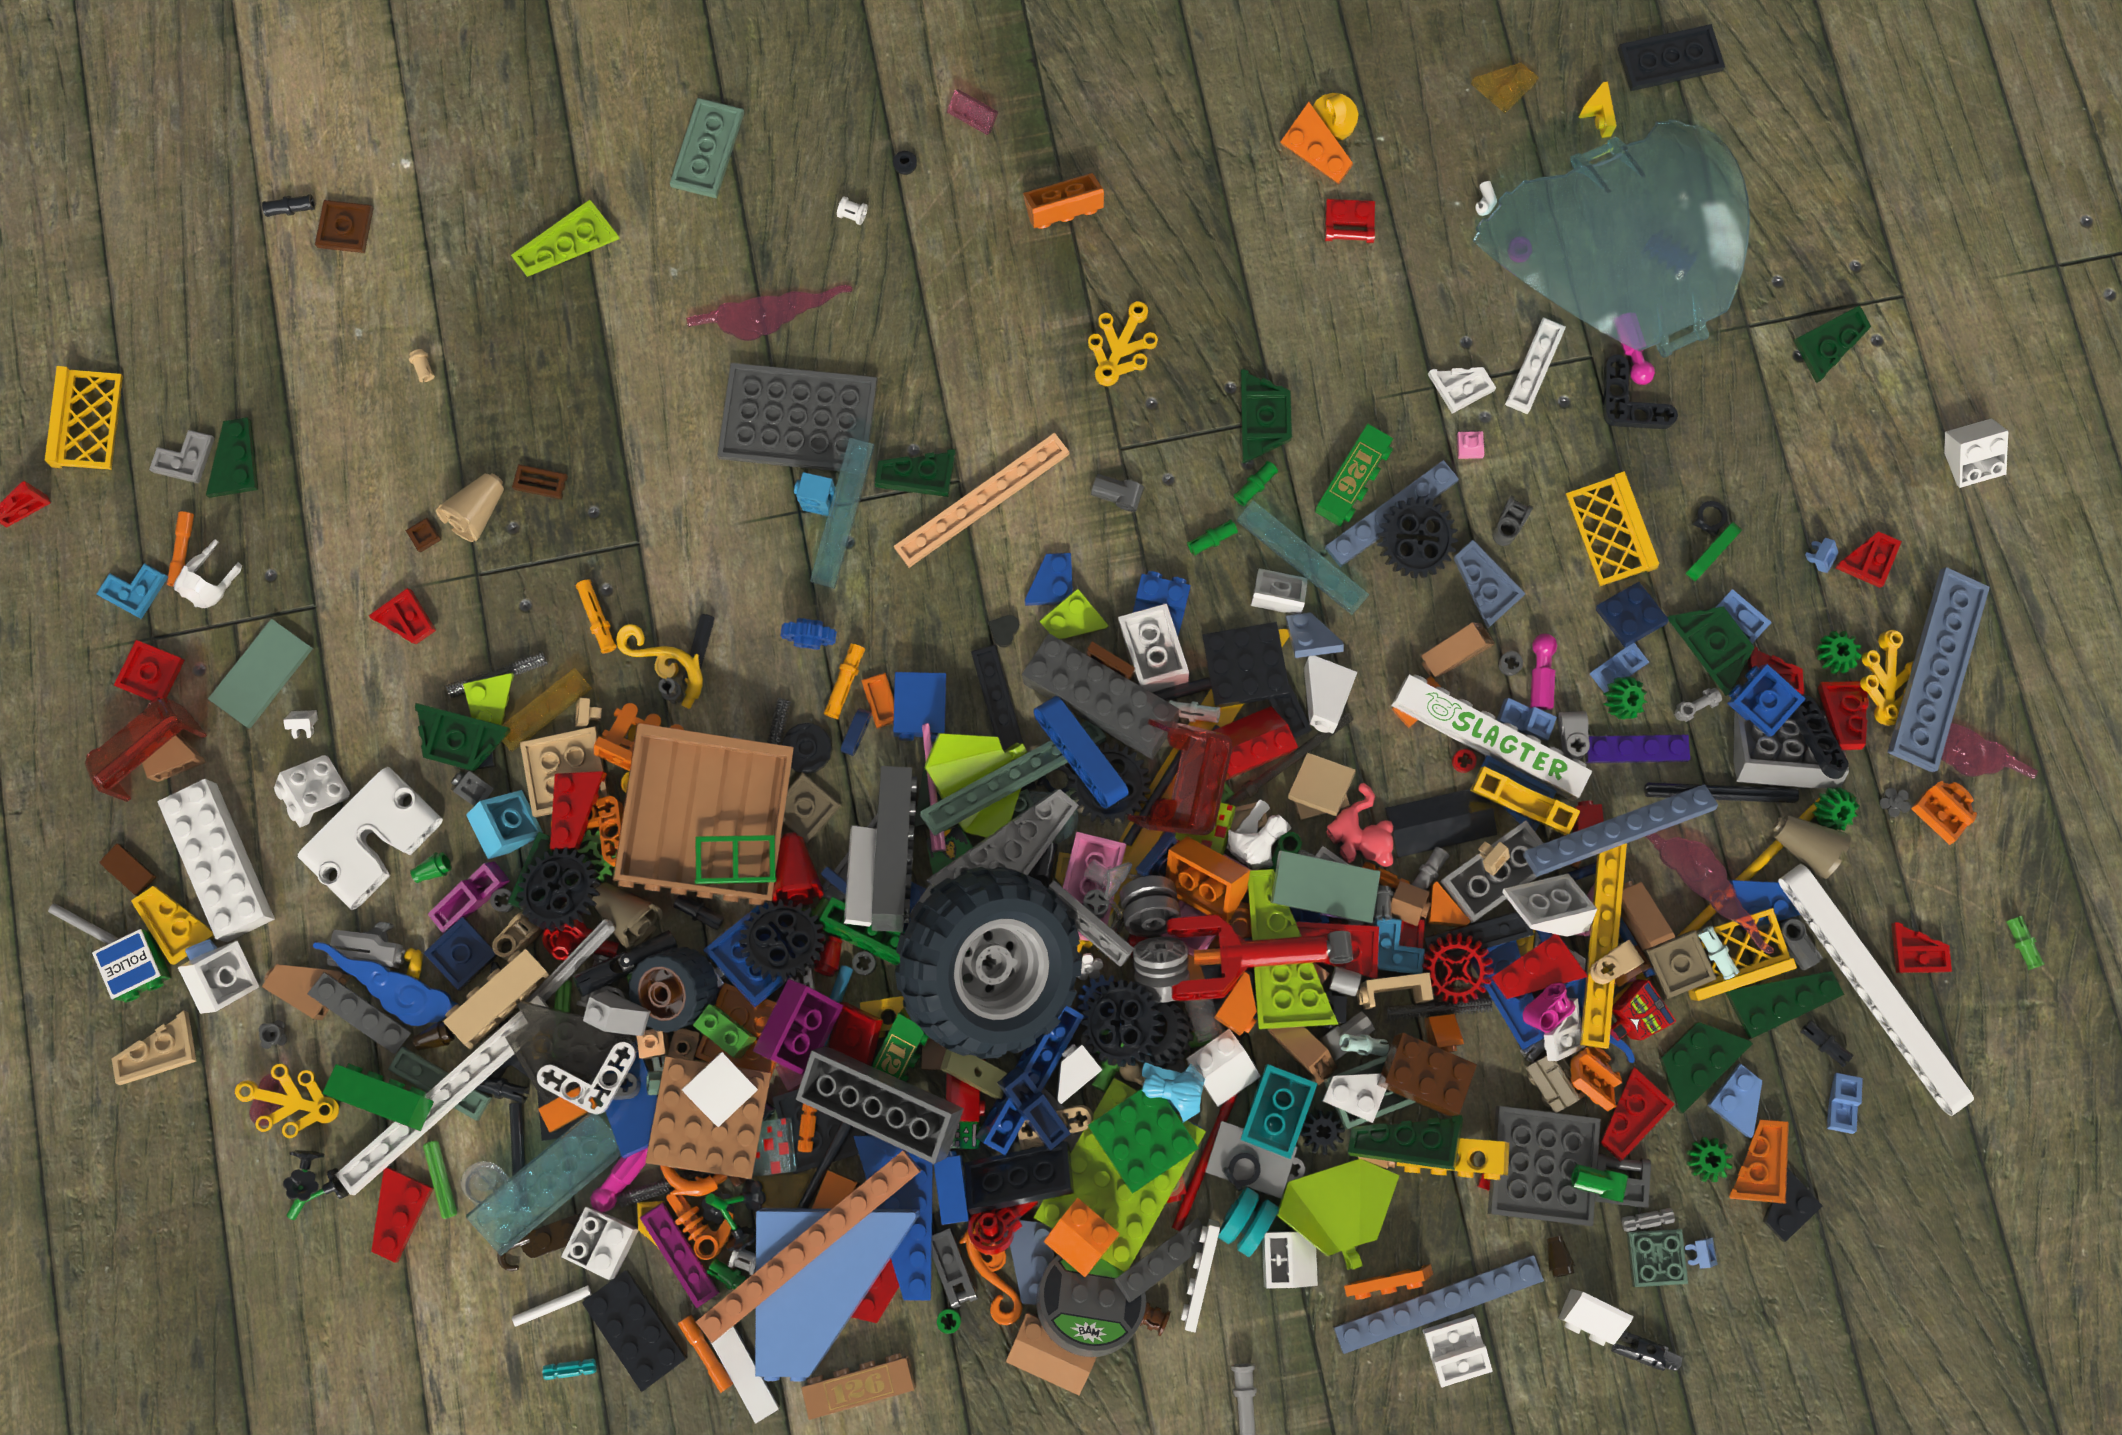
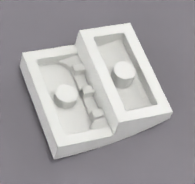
(719, 1089)
(1457, 1350)

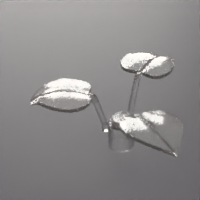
(1111, 879)

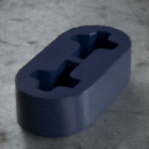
(856, 732)

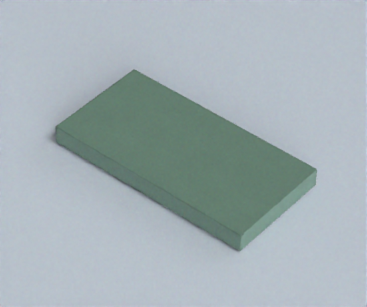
(707, 148)
(260, 673)
(1325, 887)

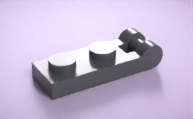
(952, 1268)

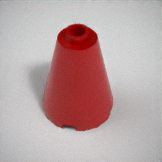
(795, 873)

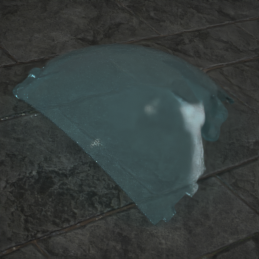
(1634, 238)

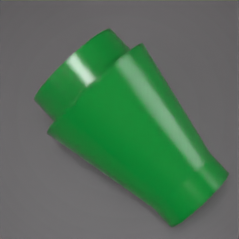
(433, 867)

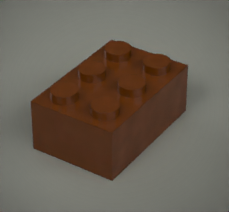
(1427, 1074)

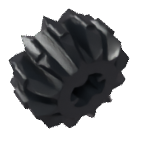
(1322, 1122)

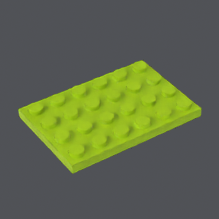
(1106, 1193)

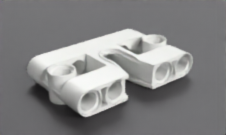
(343, 839)

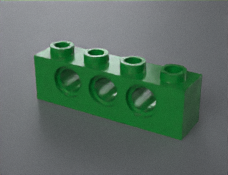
(879, 943)

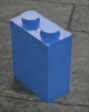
(918, 701)
(952, 1189)

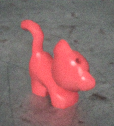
(1373, 841)

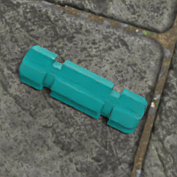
(569, 1369)

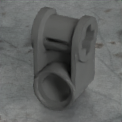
(1513, 518)

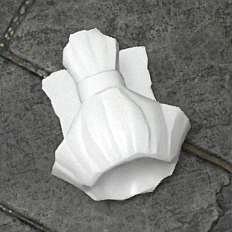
(195, 588)
(1252, 846)

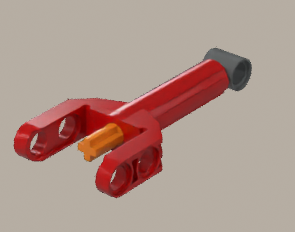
(1237, 954)

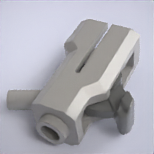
(371, 946)

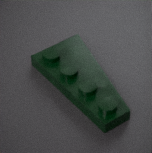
(1778, 1002)
(1417, 1143)

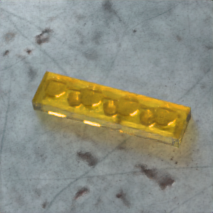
(545, 708)

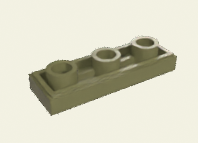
(974, 1072)

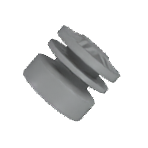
(1160, 965)

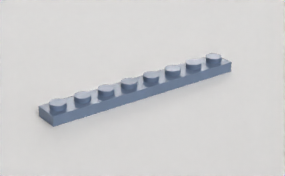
(1620, 830)
(1438, 1304)

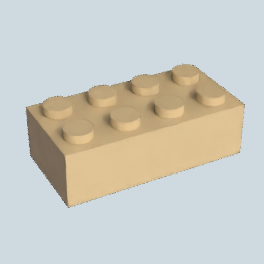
(496, 999)

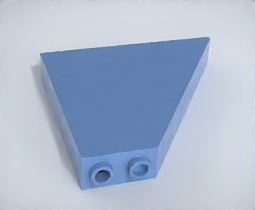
(815, 1305)

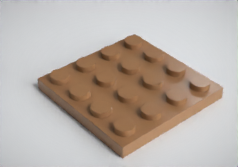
(690, 1140)

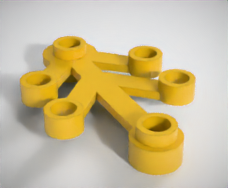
(1121, 347)
(1887, 707)
(292, 1101)

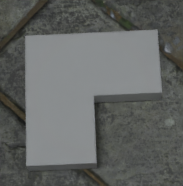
(185, 464)

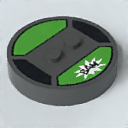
(1087, 1312)

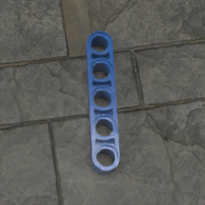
(1081, 752)

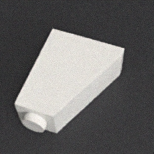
(1326, 692)

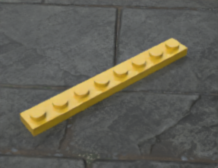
(1603, 939)

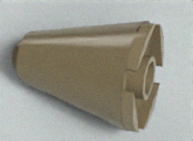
(1812, 844)
(629, 913)

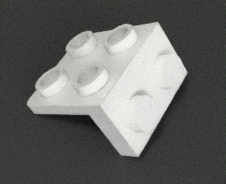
(310, 788)

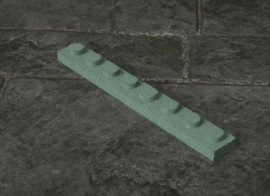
(999, 784)

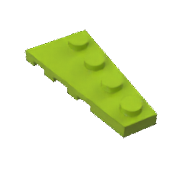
(568, 238)

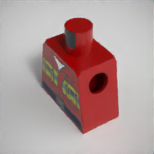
(1640, 1012)

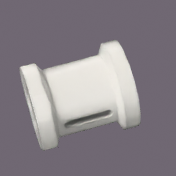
(852, 210)
(736, 1261)

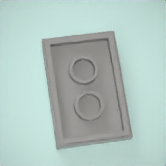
(1273, 1167)

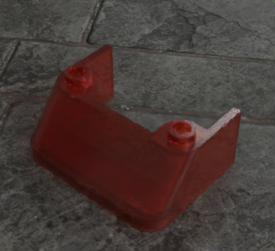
(137, 743)
(1197, 782)

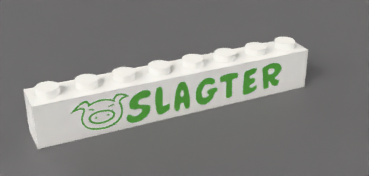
(1491, 737)

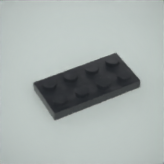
(1671, 57)
(1018, 1178)
(634, 1330)

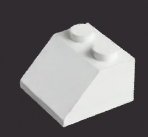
(218, 977)
(1224, 1067)
(1075, 1071)
(1594, 1317)

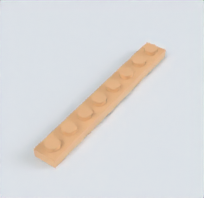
(981, 500)

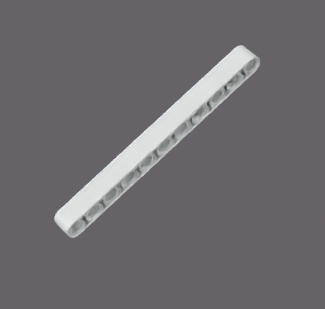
(1876, 990)

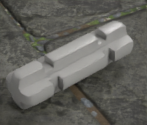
(1648, 1219)

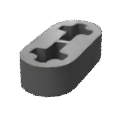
(611, 1079)

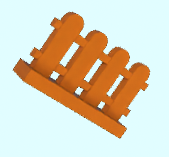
(610, 747)

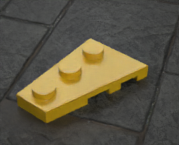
(170, 924)

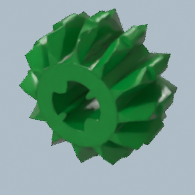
(1829, 649)
(1625, 697)
(1836, 808)
(1712, 1169)

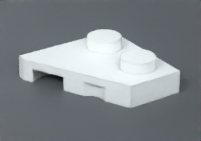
(1461, 386)
(1356, 1094)

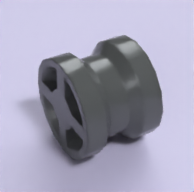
(1096, 899)

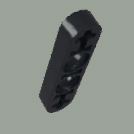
(1824, 735)

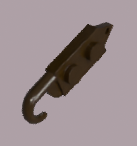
(543, 1240)

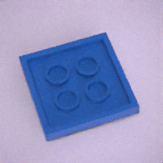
(727, 956)

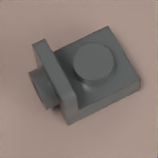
(470, 787)

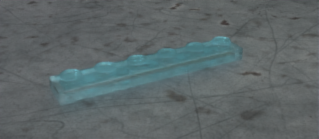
(842, 513)
(1302, 557)

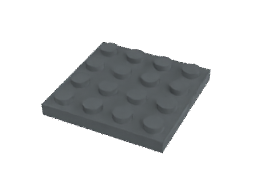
(1541, 1164)

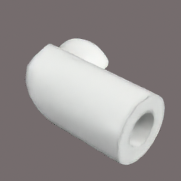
(1488, 201)

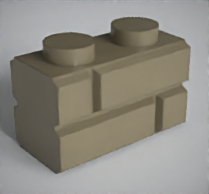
(1554, 1083)

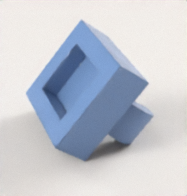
(1825, 555)
(1705, 1253)

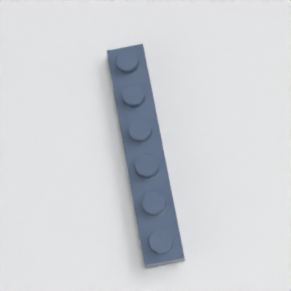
(1364, 532)

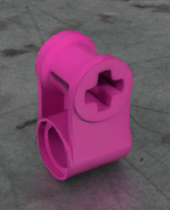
(1548, 1009)

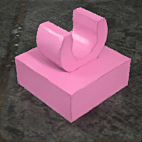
(1470, 445)

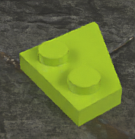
(1073, 617)
(489, 698)

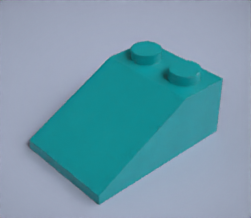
(1278, 1111)

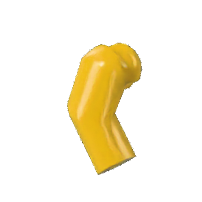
(415, 958)

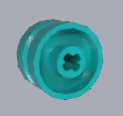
(1250, 1223)

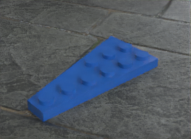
(914, 1255)

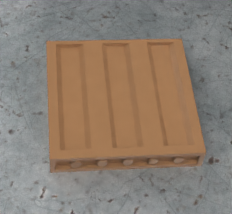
(696, 787)

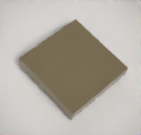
(808, 808)
(1680, 964)

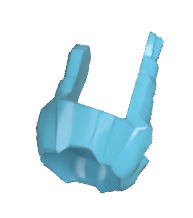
(1180, 1089)

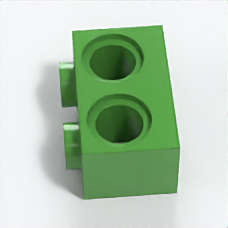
(724, 1031)

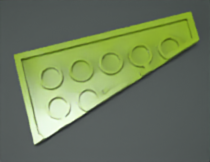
(1290, 992)

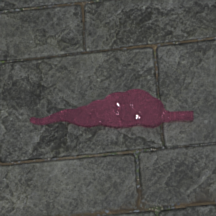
(763, 314)
(1976, 756)
(1707, 878)

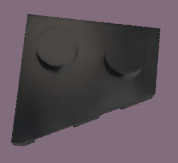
(1799, 1208)

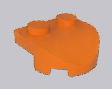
(1946, 810)
(1594, 1076)

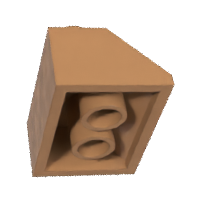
(1042, 1357)

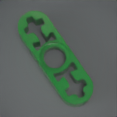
(1713, 551)

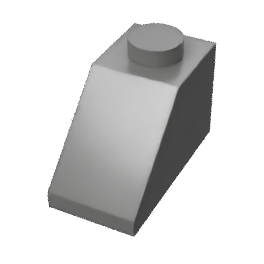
(616, 1014)

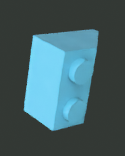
(503, 823)

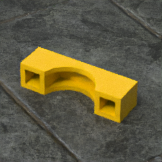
(1525, 801)

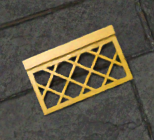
(61, 420)
(1633, 521)
(1751, 973)

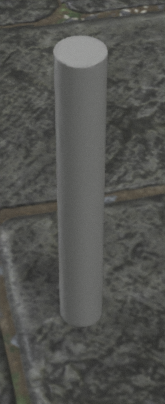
(82, 924)

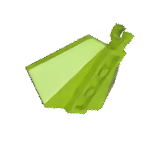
(963, 759)
(1339, 1207)

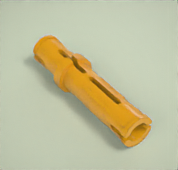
(599, 625)
(847, 672)

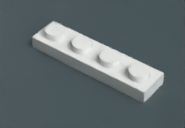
(1197, 1286)

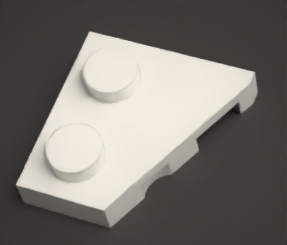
(1565, 1037)

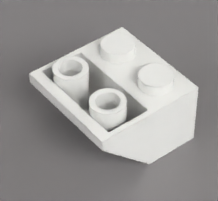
(1977, 452)
(600, 1243)
(1288, 1260)

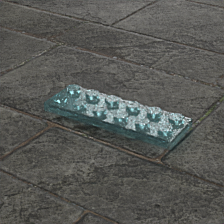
(545, 1183)

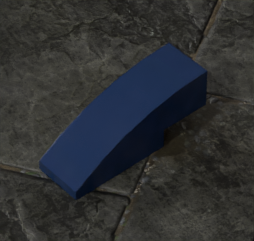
(1034, 1107)

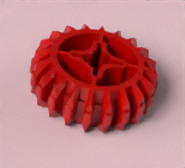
(1466, 975)

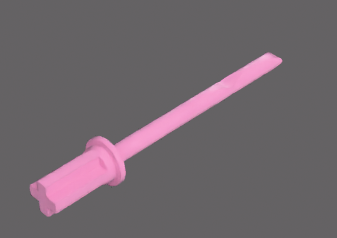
(938, 840)

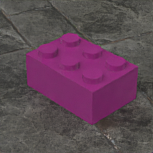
(797, 1026)

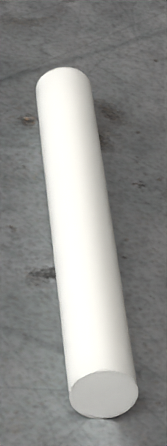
(551, 1306)

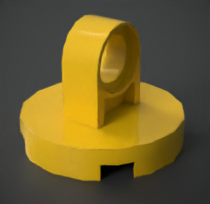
(1338, 114)

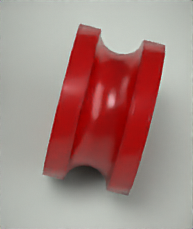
(1468, 767)

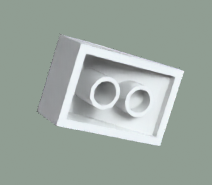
(1154, 648)
(1553, 905)

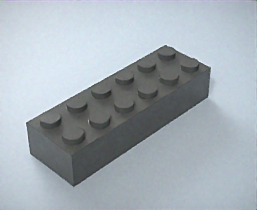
(1099, 695)
(894, 849)
(879, 1104)

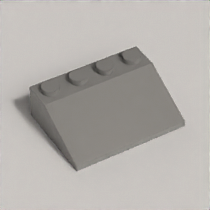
(1780, 758)

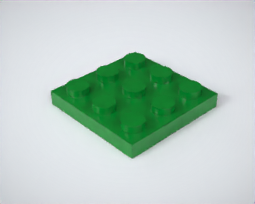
(1142, 1138)

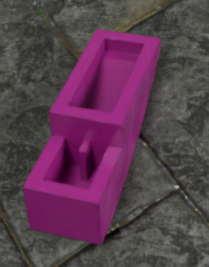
(468, 896)

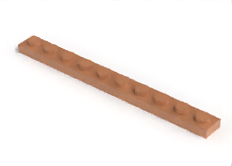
(808, 1246)

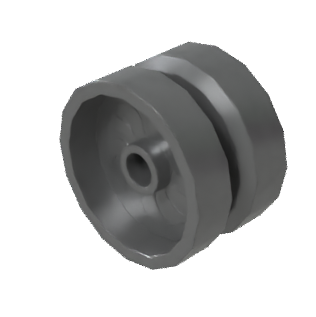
(1149, 905)

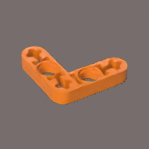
(605, 821)

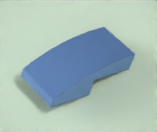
(1621, 665)
(1527, 720)
(1844, 1103)

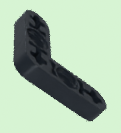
(1627, 408)

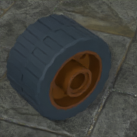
(673, 987)

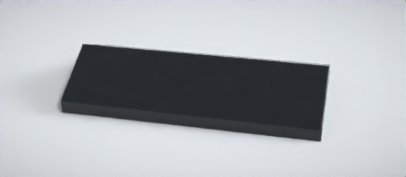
(1440, 822)

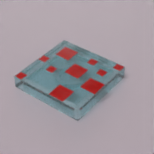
(775, 1148)

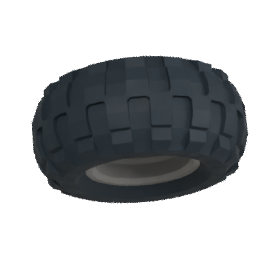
(935, 960)

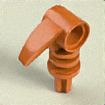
(696, 1229)

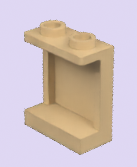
(1418, 982)

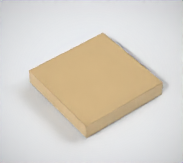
(1321, 784)

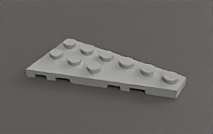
(1017, 843)

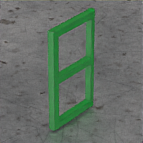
(734, 839)

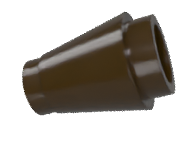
(434, 1036)
(1559, 1258)

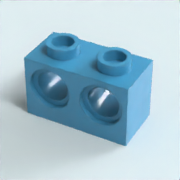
(815, 493)

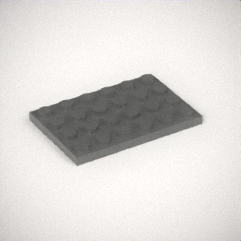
(794, 416)

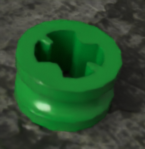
(941, 1325)

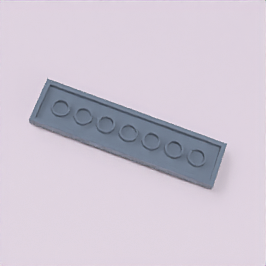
(1938, 670)

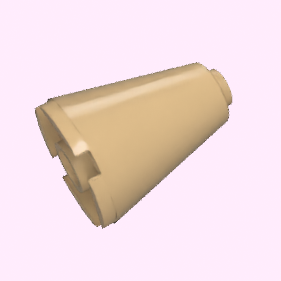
(472, 506)

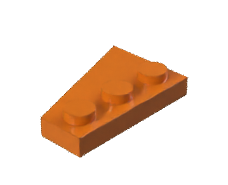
(1765, 1166)

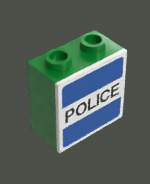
(132, 966)

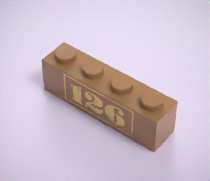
(858, 1387)

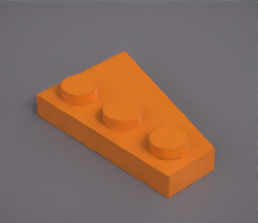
(1316, 145)
(1387, 1285)

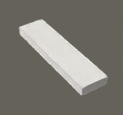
(1535, 365)
(860, 876)
(741, 1370)

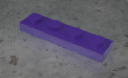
(1638, 749)

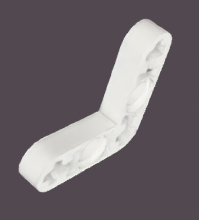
(587, 1090)

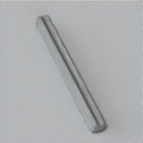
(574, 961)

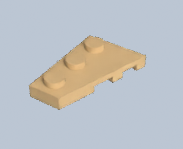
(162, 1051)

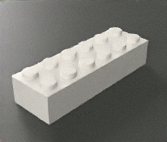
(216, 860)

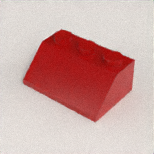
(1257, 740)
(965, 1097)

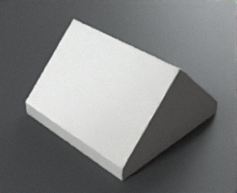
(1279, 592)

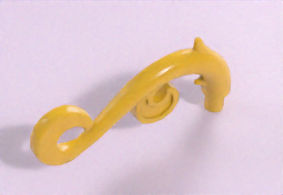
(664, 653)

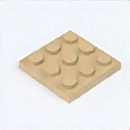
(558, 754)

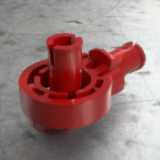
(569, 940)
(996, 1226)

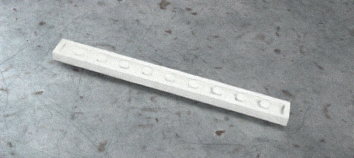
(445, 1096)

